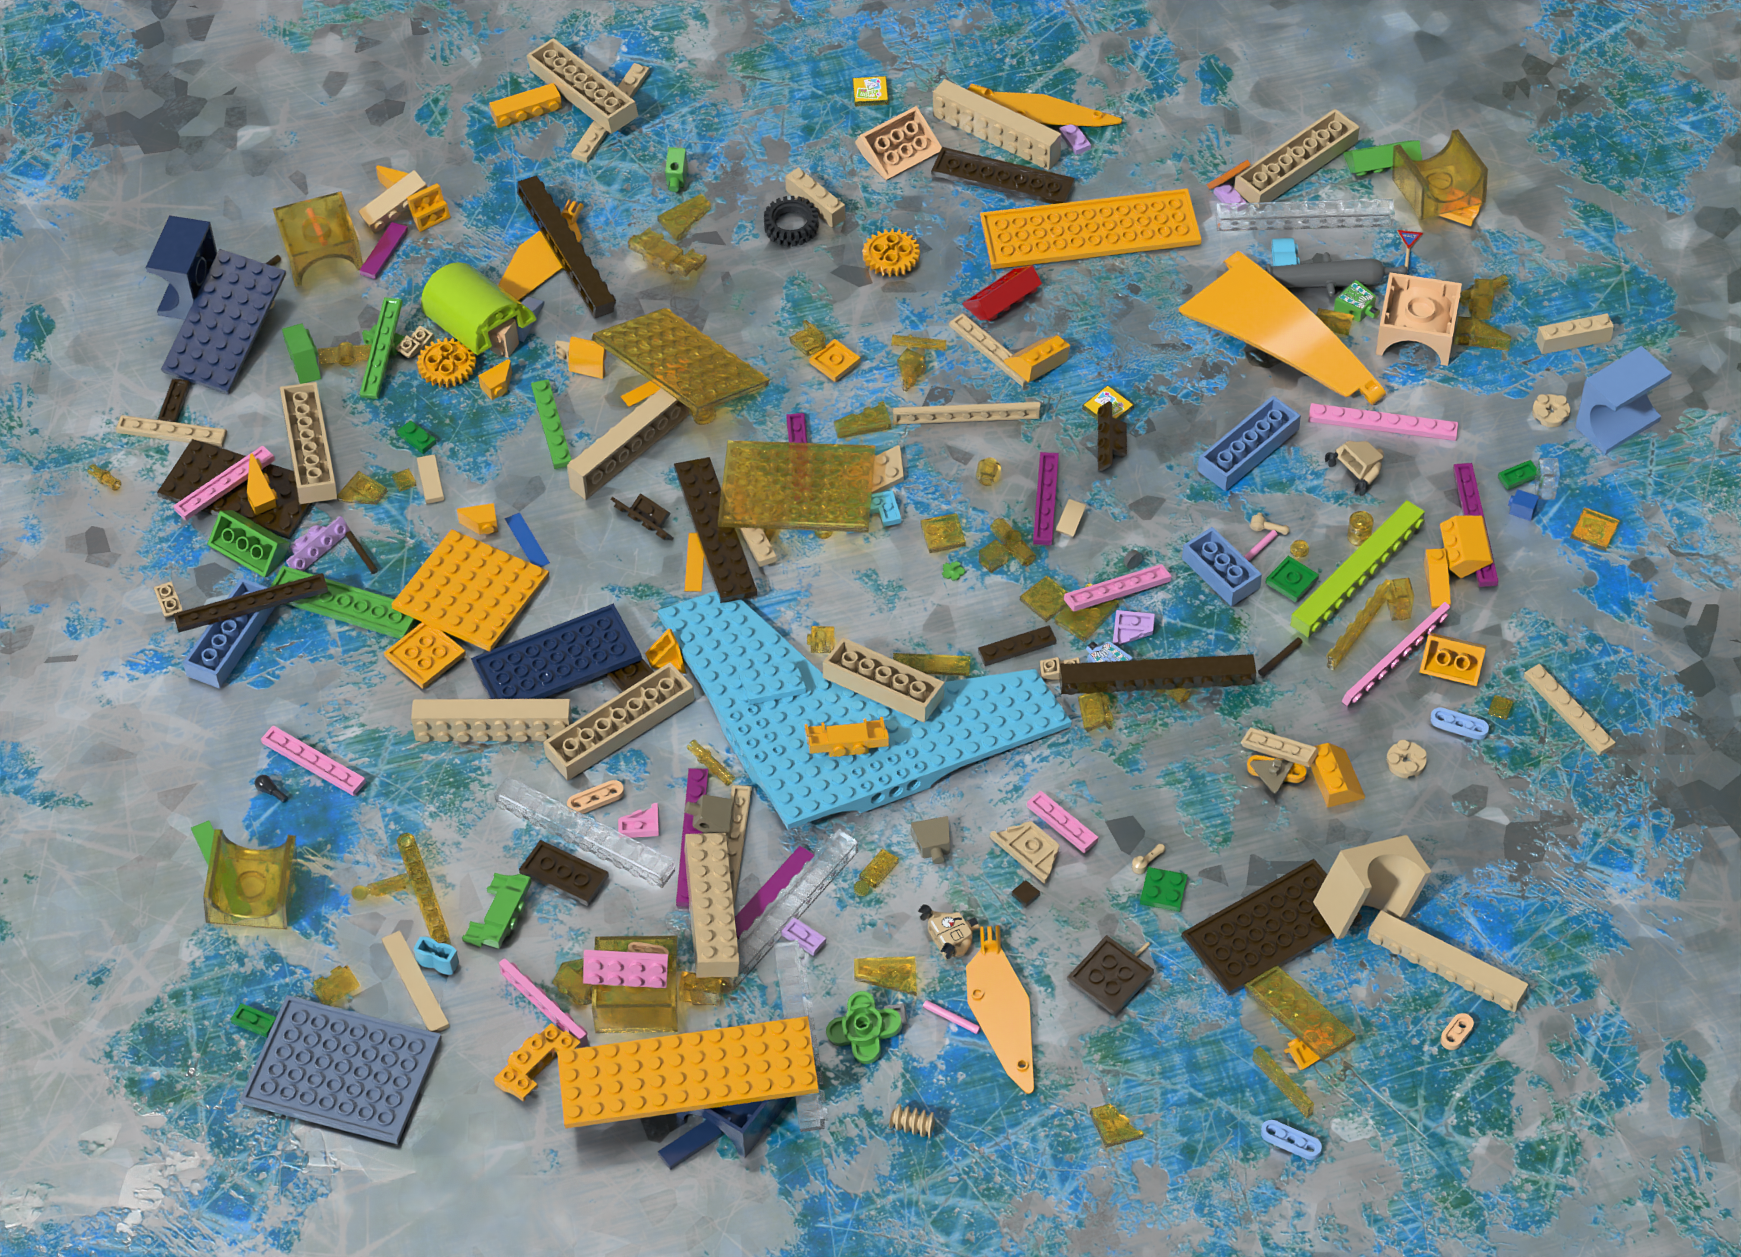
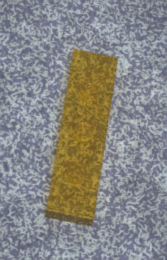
(936, 663)
(1283, 1082)

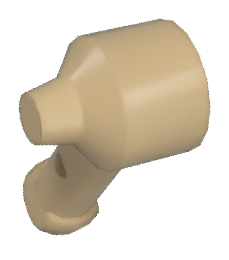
(1258, 524)
(1140, 863)

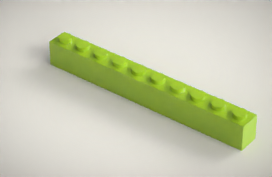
(1357, 569)

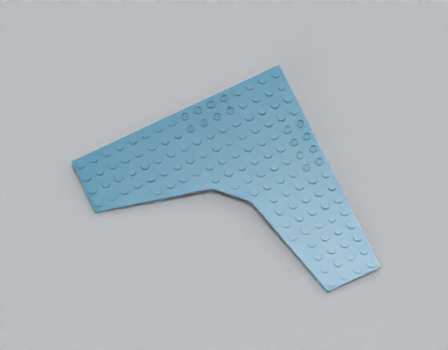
(769, 737)

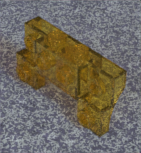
(664, 254)

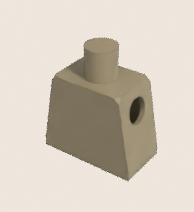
(710, 814)
(932, 838)

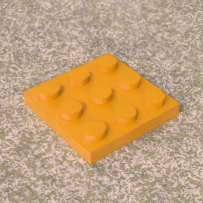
(424, 654)

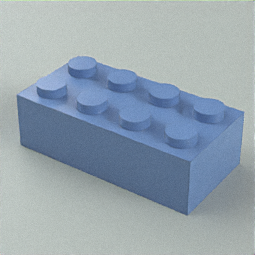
(1221, 566)

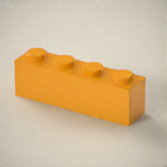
(525, 105)

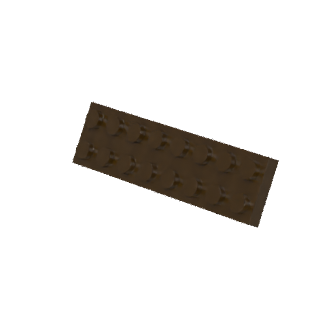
(1002, 176)

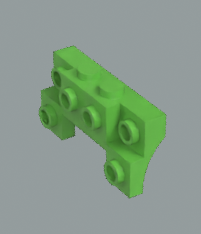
(503, 912)

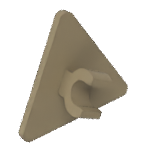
(1272, 772)

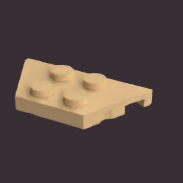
(887, 470)
(1029, 847)

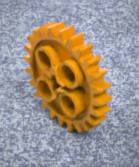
(891, 252)
(446, 362)

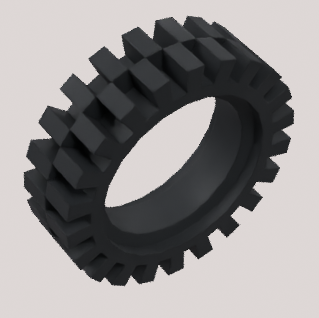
(791, 236)

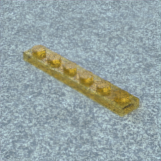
(1355, 629)

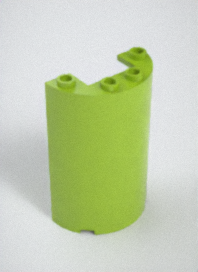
(470, 305)

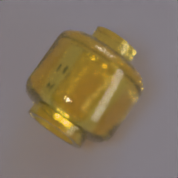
(988, 471)

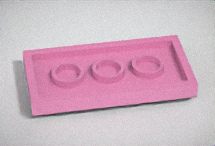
(625, 968)

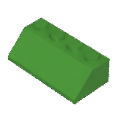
(1379, 157)
(247, 542)

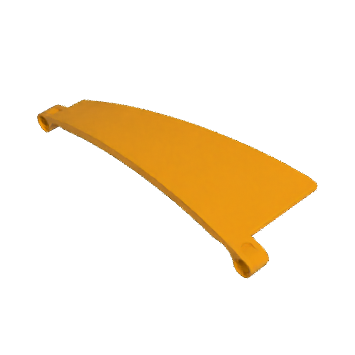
(1269, 317)

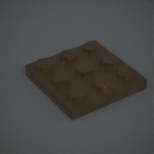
(1110, 975)

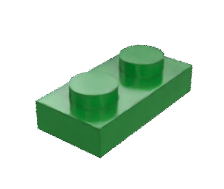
(416, 437)
(1518, 475)
(253, 1020)

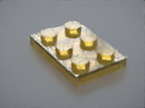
(1087, 620)

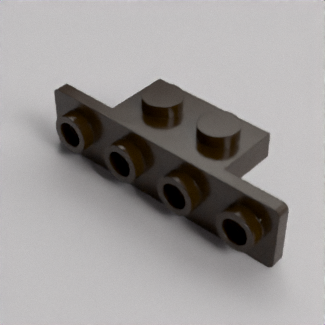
(1111, 437)
(648, 512)

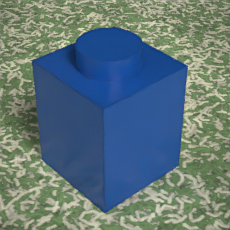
(1523, 504)

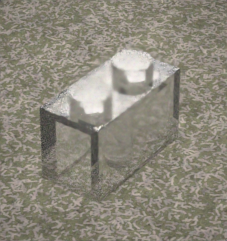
(1547, 478)

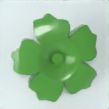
(953, 571)

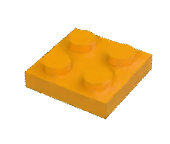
(835, 360)

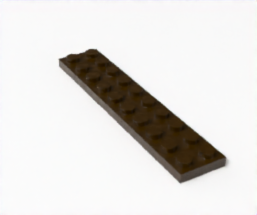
(719, 544)

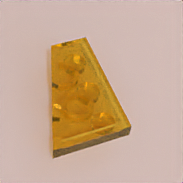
(682, 216)
(887, 972)

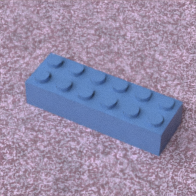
(1249, 443)
(225, 641)

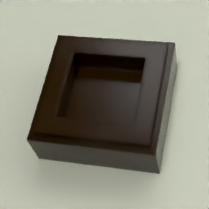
(1025, 893)

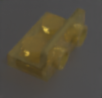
(1336, 321)
(809, 340)
(1095, 711)
(335, 986)

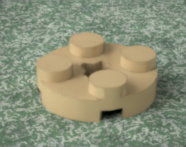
(1549, 401)
(1410, 750)

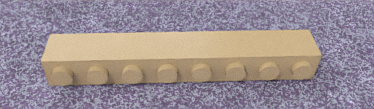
(1448, 961)

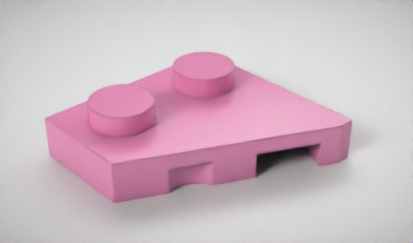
(640, 823)

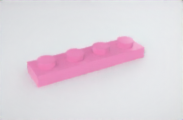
(1062, 821)

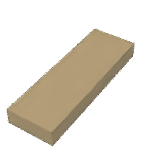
(430, 479)

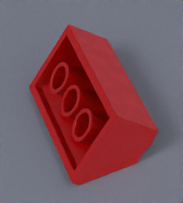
(1003, 292)

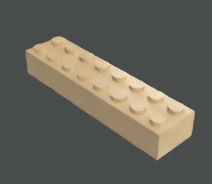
(582, 85)
(997, 124)
(1297, 158)
(625, 442)
(308, 443)
(489, 719)
(618, 721)
(711, 905)

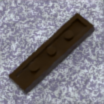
(1017, 645)

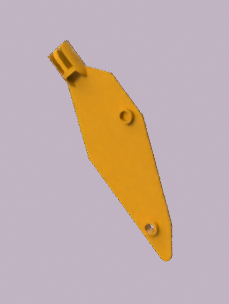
(1047, 109)
(535, 260)
(1001, 1008)

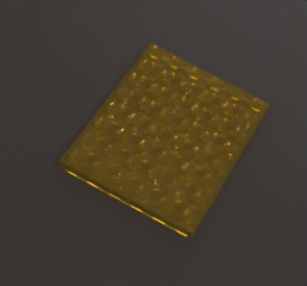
(681, 360)
(797, 486)

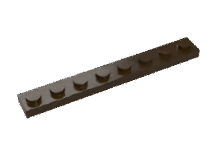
(250, 602)

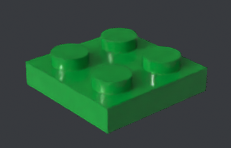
(1292, 578)
(1163, 889)

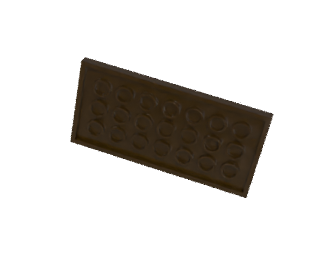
(204, 462)
(1262, 929)

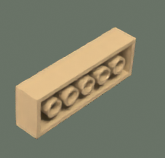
(883, 679)

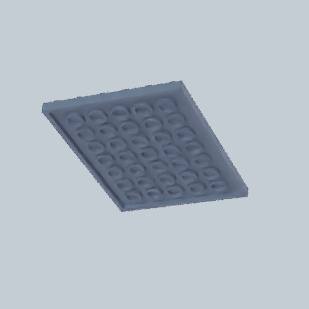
(341, 1069)

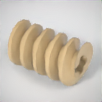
(912, 1120)

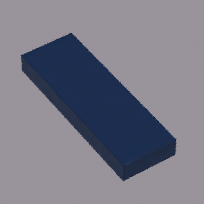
(689, 1144)

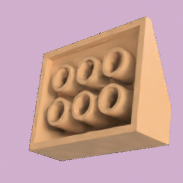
(898, 143)

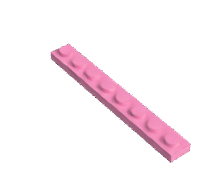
(1383, 421)
(1392, 658)

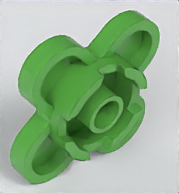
(864, 1027)

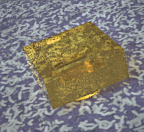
(404, 480)
(1500, 707)

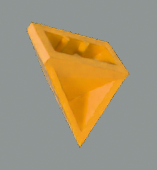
(665, 651)

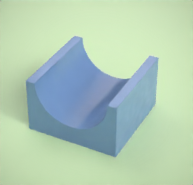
(1617, 402)

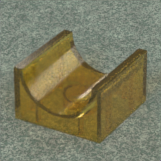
(1444, 182)
(315, 232)
(249, 884)
(637, 1008)

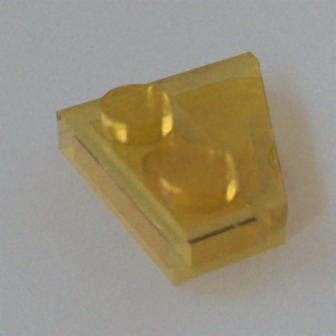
(362, 490)
(1113, 1126)

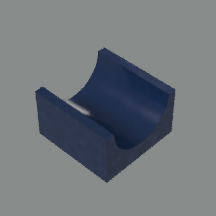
(183, 260)
(743, 1122)

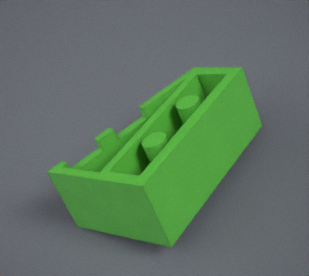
(302, 352)

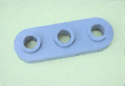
(1451, 719)
(1284, 1133)

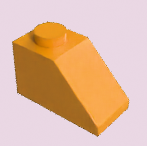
(496, 380)
(479, 518)

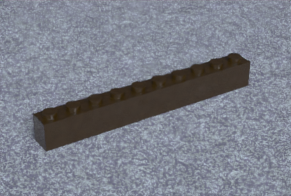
(566, 247)
(1157, 674)

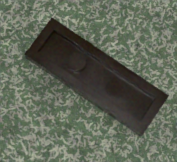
(174, 400)

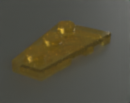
(868, 421)

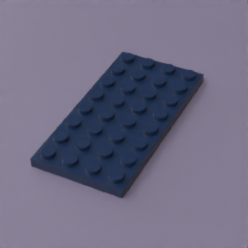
(223, 321)
(558, 657)

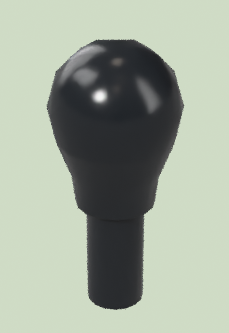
(265, 784)

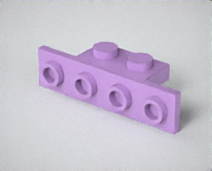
(316, 543)

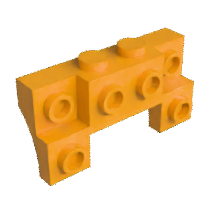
(847, 738)
(532, 1059)

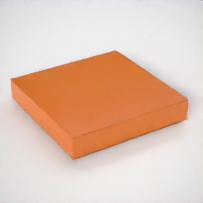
(1228, 174)

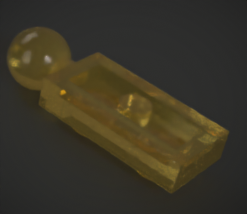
(875, 872)
(380, 887)

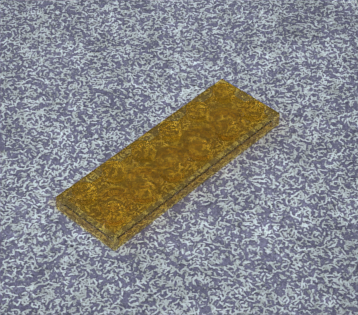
(1300, 1012)

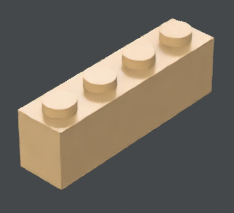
(391, 202)
(828, 206)
(1574, 333)

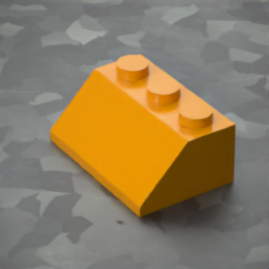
(1039, 357)
(1466, 544)
(1453, 659)
(1335, 776)

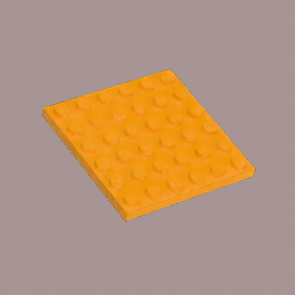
(470, 590)

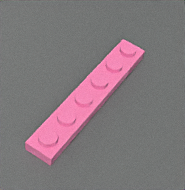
(220, 484)
(1117, 587)
(313, 760)
(539, 999)

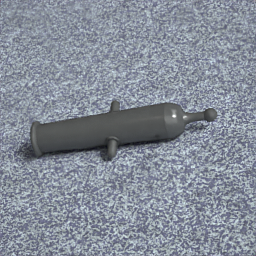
(1332, 273)

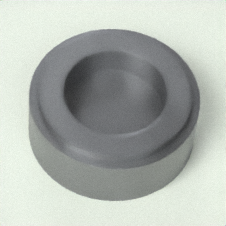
(1132, 559)

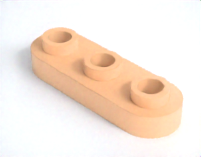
(602, 792)

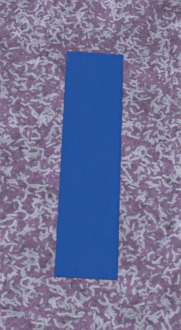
(527, 540)

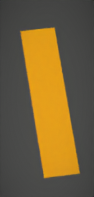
(640, 393)
(694, 564)

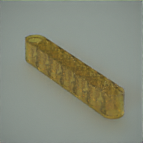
(422, 885)

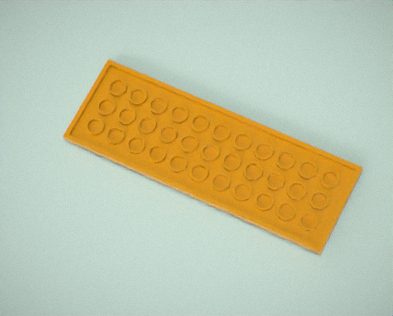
(1090, 228)
(687, 1072)

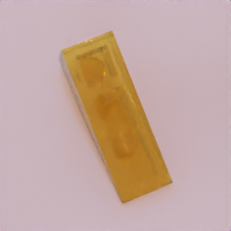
(1480, 334)

